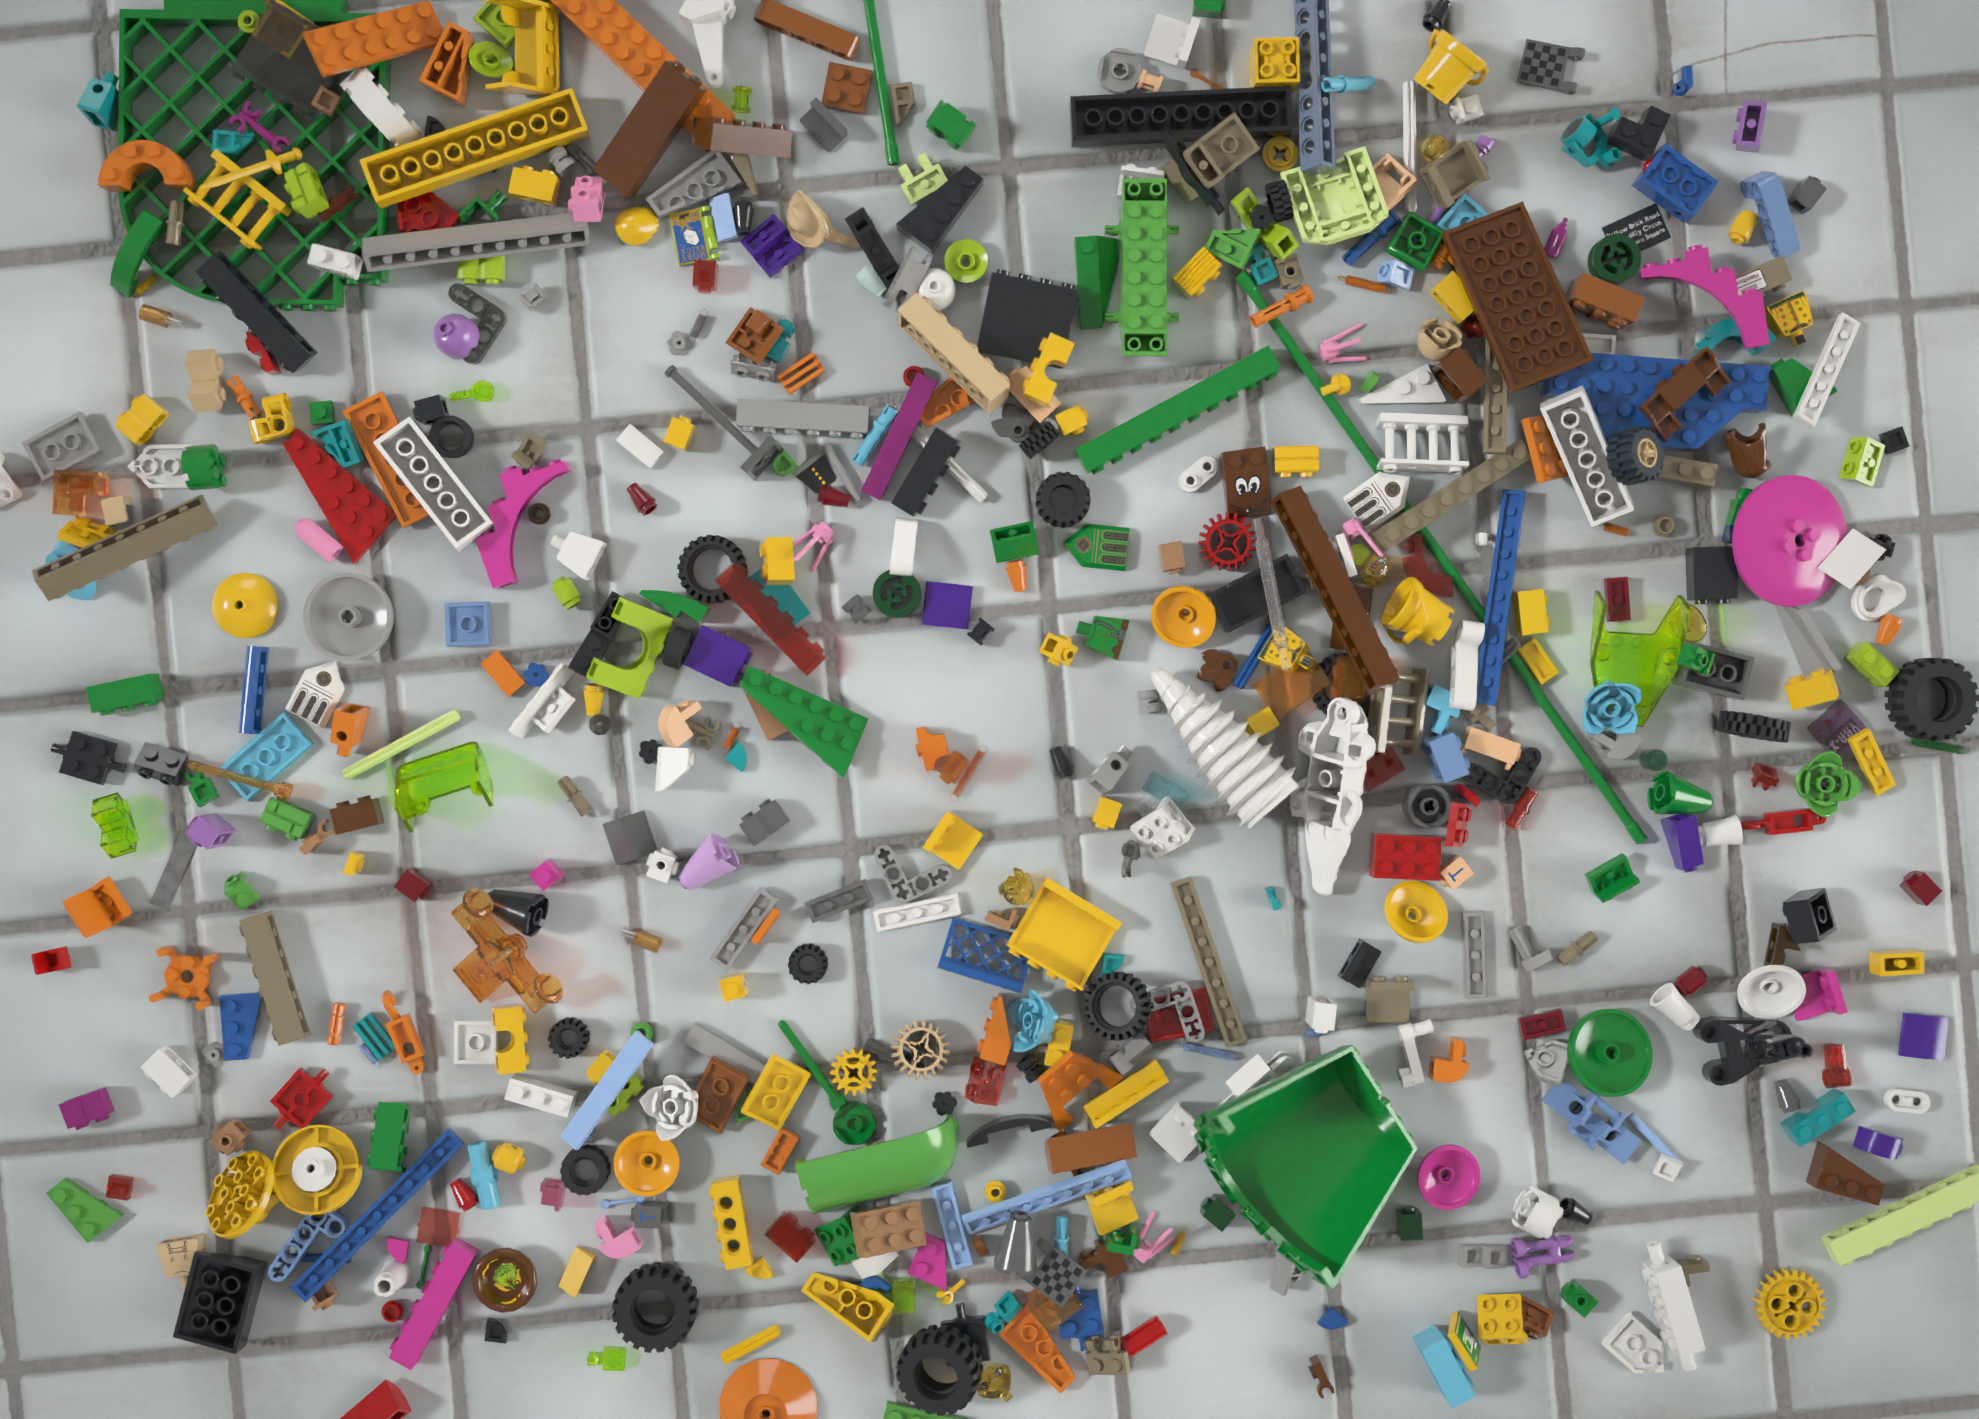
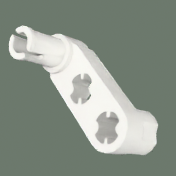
(1407, 1032)

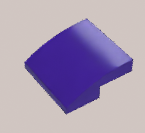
(771, 246)
(947, 605)
(1923, 1036)

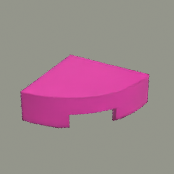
(398, 1248)

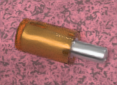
(158, 316)
(643, 939)

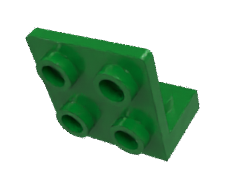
(838, 1238)

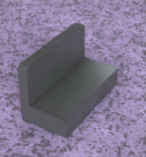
(823, 125)

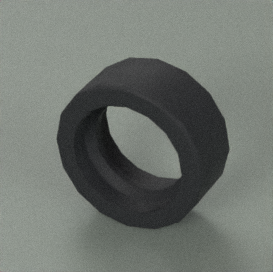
(468, 436)
(677, 647)

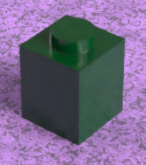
(1217, 1212)
(1409, 1223)

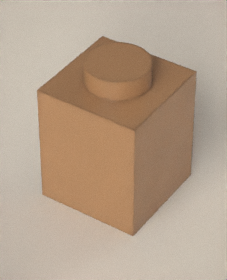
(1172, 557)

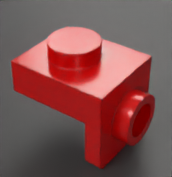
(51, 960)

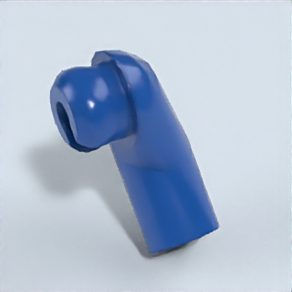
(1686, 83)
(876, 1282)

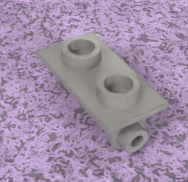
(744, 367)

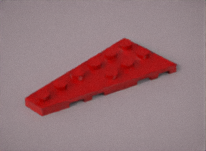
(347, 503)

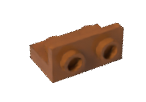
(1535, 1318)

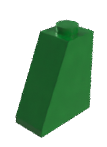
(1790, 381)

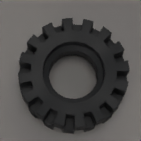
(1279, 200)
(1039, 439)
(817, 954)
(557, 1044)

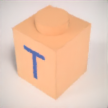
(1454, 872)

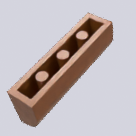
(1090, 1148)

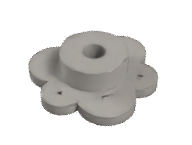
(685, 345)
(208, 1052)

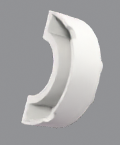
(379, 109)

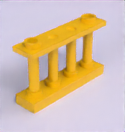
(257, 193)

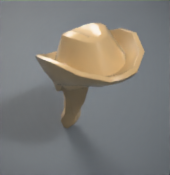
(811, 225)

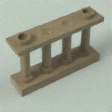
(1380, 708)

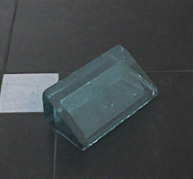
(1162, 787)

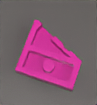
(930, 1262)

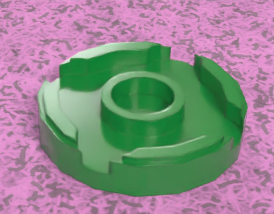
(854, 1123)

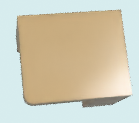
(115, 510)

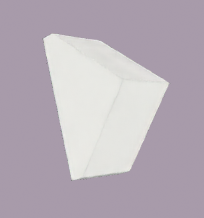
(873, 1265)

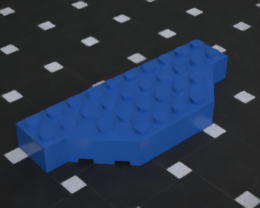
(1624, 382)

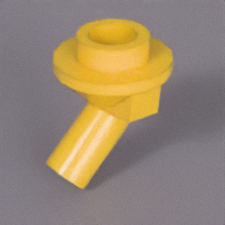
(1339, 384)

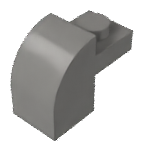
(1617, 746)

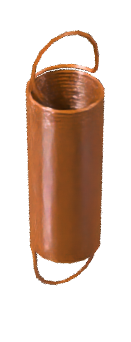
(1616, 529)
(731, 738)

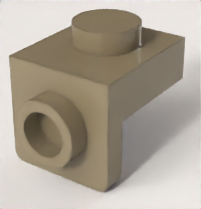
(530, 450)
(1693, 1265)

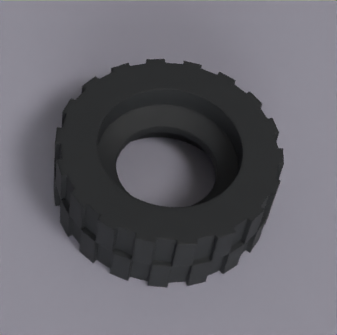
(585, 1187)

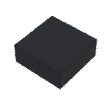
(1894, 440)

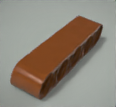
(807, 29)

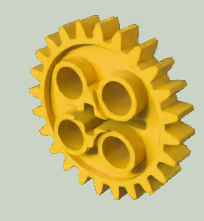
(1800, 1318)

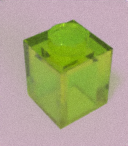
(904, 1296)

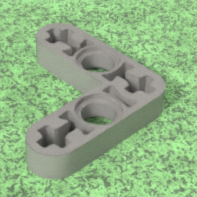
(909, 884)
(1179, 1003)

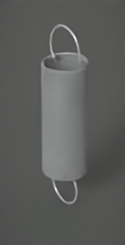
(697, 326)

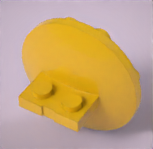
(242, 1195)

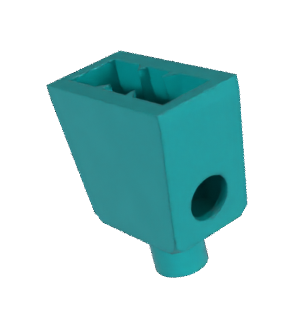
(101, 101)

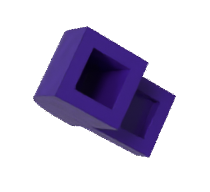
(1878, 1143)

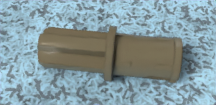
(175, 223)
(574, 796)
(1577, 948)

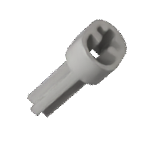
(1530, 959)

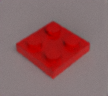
(1456, 829)

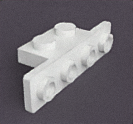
(547, 705)

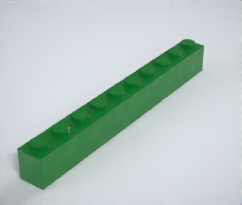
(1178, 409)

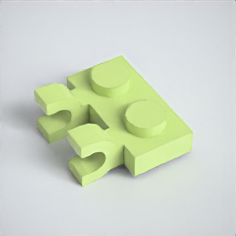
(925, 183)

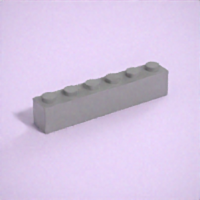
(802, 417)

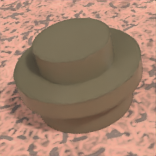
(1663, 526)

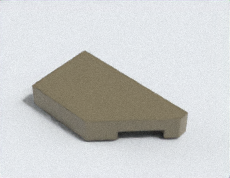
(903, 101)

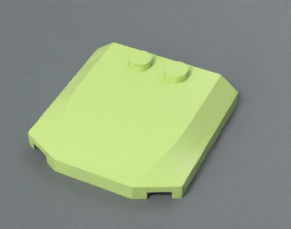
(1338, 201)

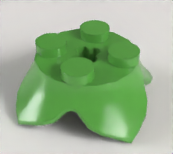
(1840, 784)

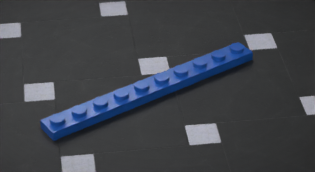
(1499, 596)
(378, 1214)

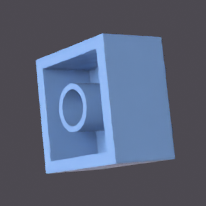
(1445, 757)

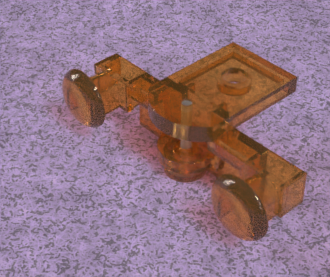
(499, 957)

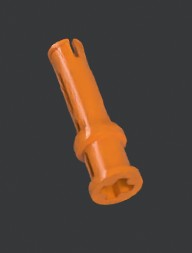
(1290, 302)

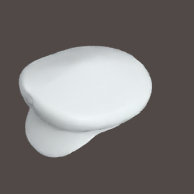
(1876, 597)

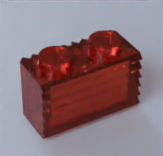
(790, 1236)

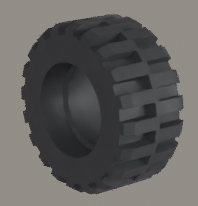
(1959, 701)
(639, 1330)
(926, 1391)

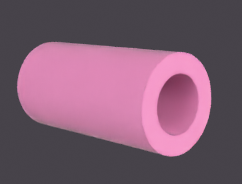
(318, 539)

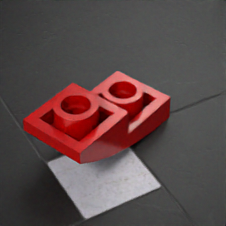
(267, 361)

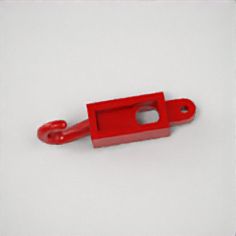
(1782, 821)

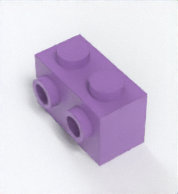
(1751, 126)
(209, 831)

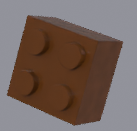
(1459, 375)

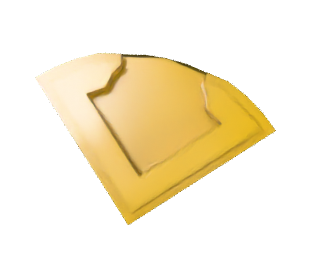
(759, 1269)

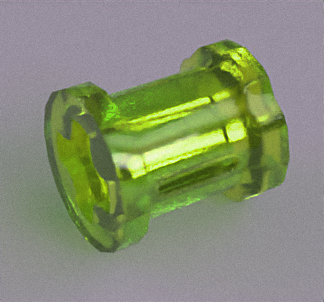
(741, 99)

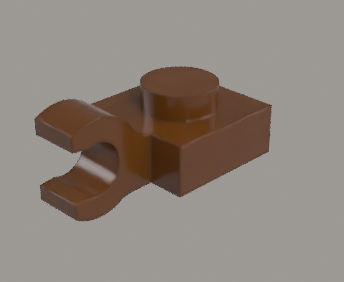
(1318, 1372)

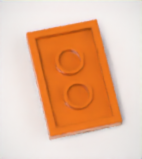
(1543, 450)

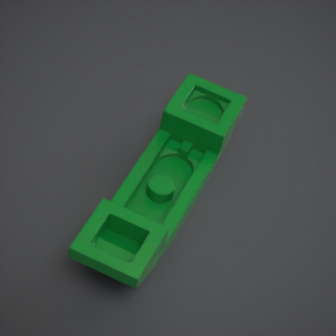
(132, 252)

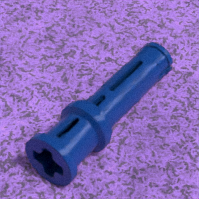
(1371, 238)

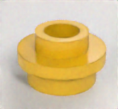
(995, 1185)

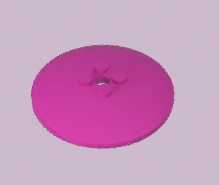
(1766, 535)

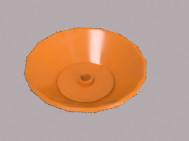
(768, 1386)

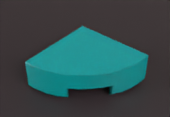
(738, 757)
(1272, 898)
(1111, 962)

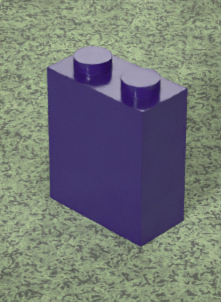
(718, 656)

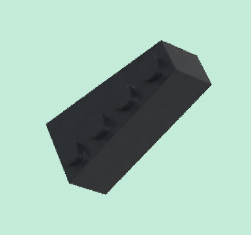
(939, 212)

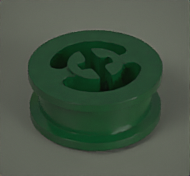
(1610, 246)
(886, 606)

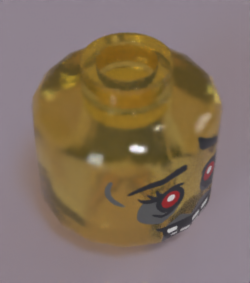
(1375, 570)

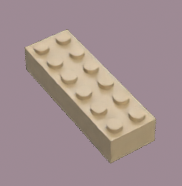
(953, 353)

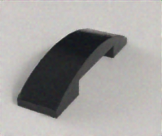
(873, 245)
(1035, 1122)

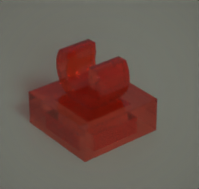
(1765, 775)
(119, 1187)

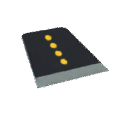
(815, 472)

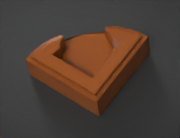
(980, 1246)

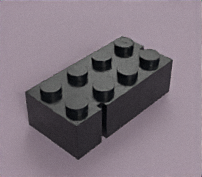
(1246, 595)

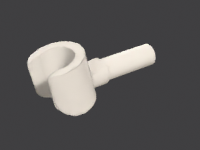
(1482, 540)

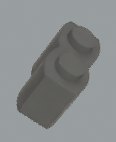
(764, 822)

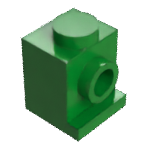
(1695, 659)

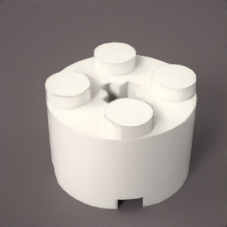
(1536, 1212)

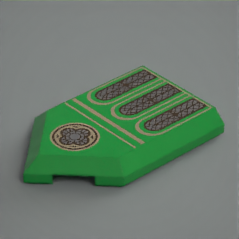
(1100, 546)

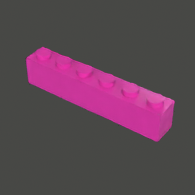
(433, 1304)

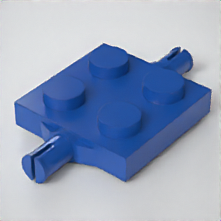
(1086, 1320)

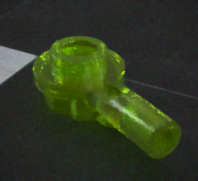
(481, 391)

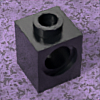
(430, 409)

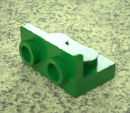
(1121, 1243)

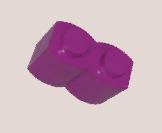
(85, 1108)

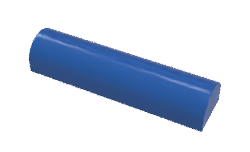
(253, 690)

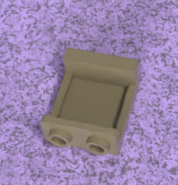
(1454, 173)

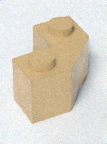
(207, 380)

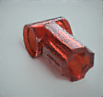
(1835, 1071)

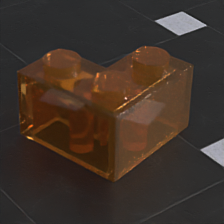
(72, 488)

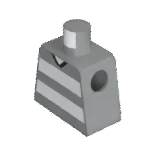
(1104, 776)

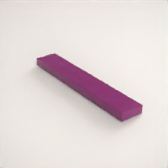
(899, 436)

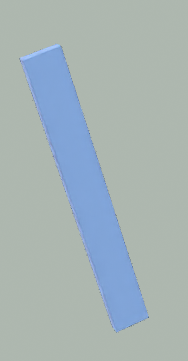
(1048, 1196)

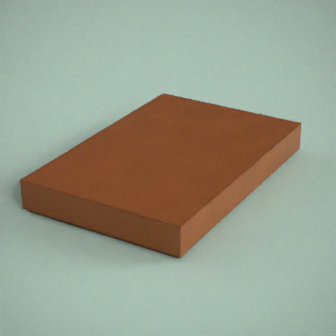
(719, 1093)

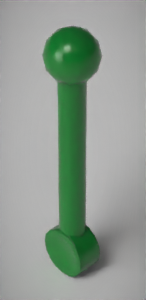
(427, 1249)

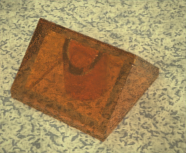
(1048, 1312)

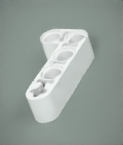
(1464, 664)

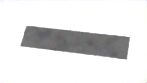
(173, 871)

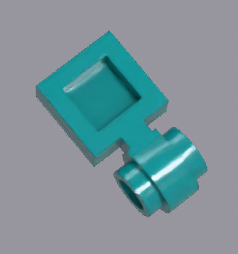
(1262, 269)
(780, 346)
(1007, 1308)

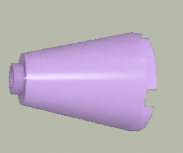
(708, 863)

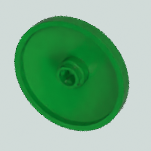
(1609, 1052)

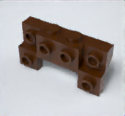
(1674, 391)

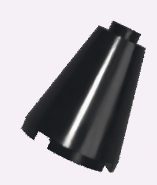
(520, 909)

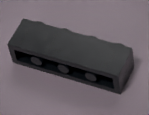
(926, 472)

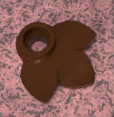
(1215, 671)

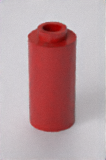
(1143, 1336)

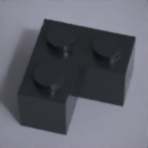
(1641, 137)

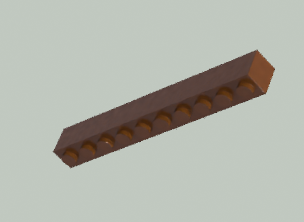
(1335, 590)

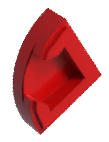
(1467, 794)

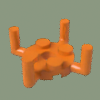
(175, 976)

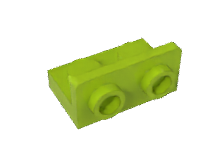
(1862, 460)

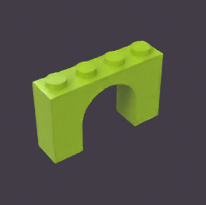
(633, 677)

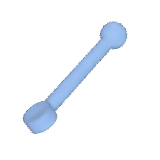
(606, 1203)

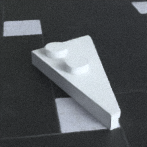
(1413, 387)

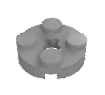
(1125, 82)

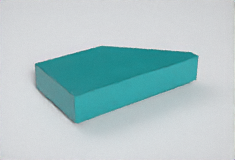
(231, 141)

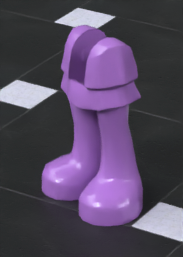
(1552, 1244)

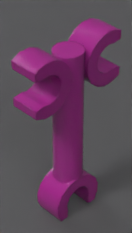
(249, 118)

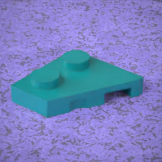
(341, 442)

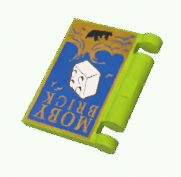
(693, 235)

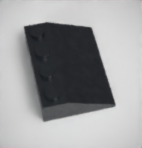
(220, 1300)

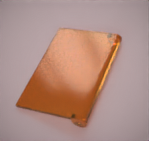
(1287, 691)

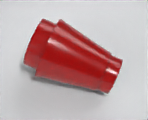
(464, 1195)

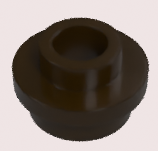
(533, 510)

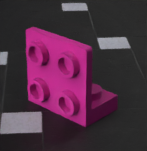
(1821, 996)

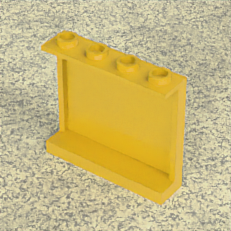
(1062, 934)

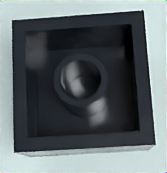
(1809, 916)

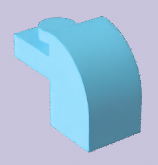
(1438, 700)

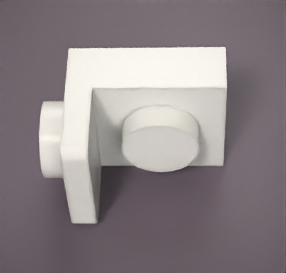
(1466, 109)

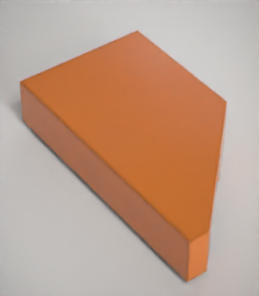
(766, 925)

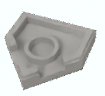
(1549, 1061)

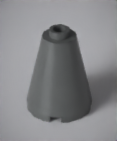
(1017, 1246)

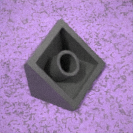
(630, 837)

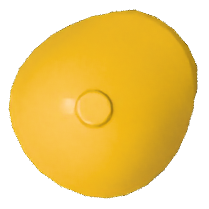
(636, 225)

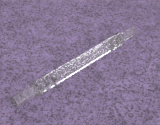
(1271, 594)

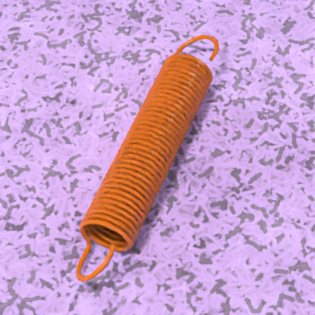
(1365, 284)

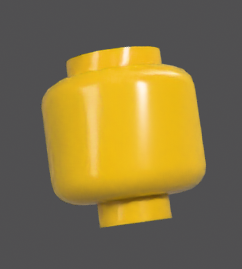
(508, 1157)

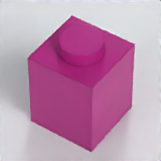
(546, 874)

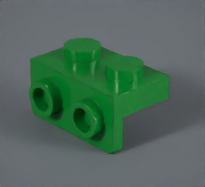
(1611, 878)

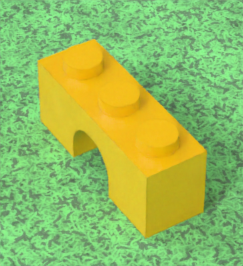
(1054, 352)
(513, 1057)

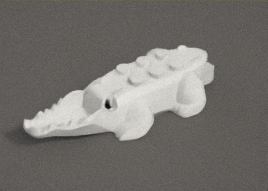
(1333, 787)

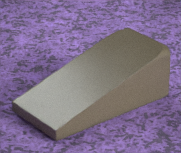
(745, 169)

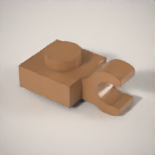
(313, 841)

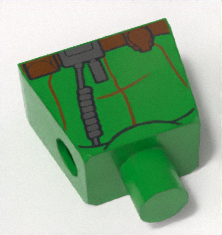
(1104, 635)

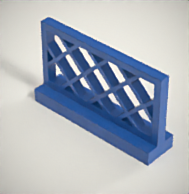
(976, 972)

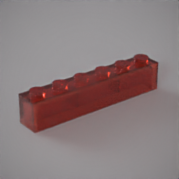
(769, 618)

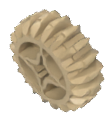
(910, 1045)

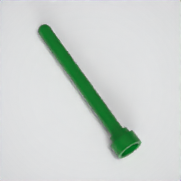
(835, 1098)

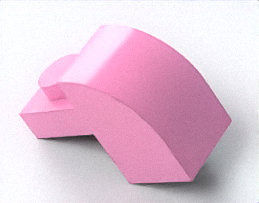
(617, 1244)

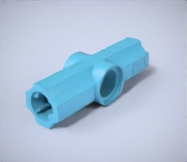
(484, 1175)

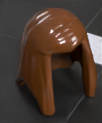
(1749, 452)

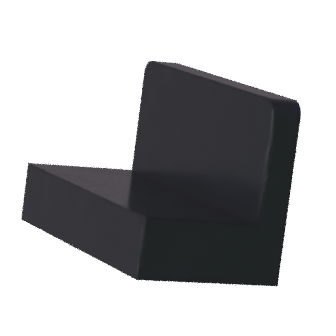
(1359, 963)

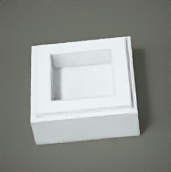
(1667, 1167)

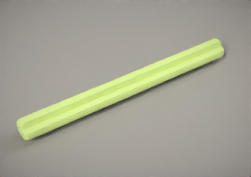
(401, 744)

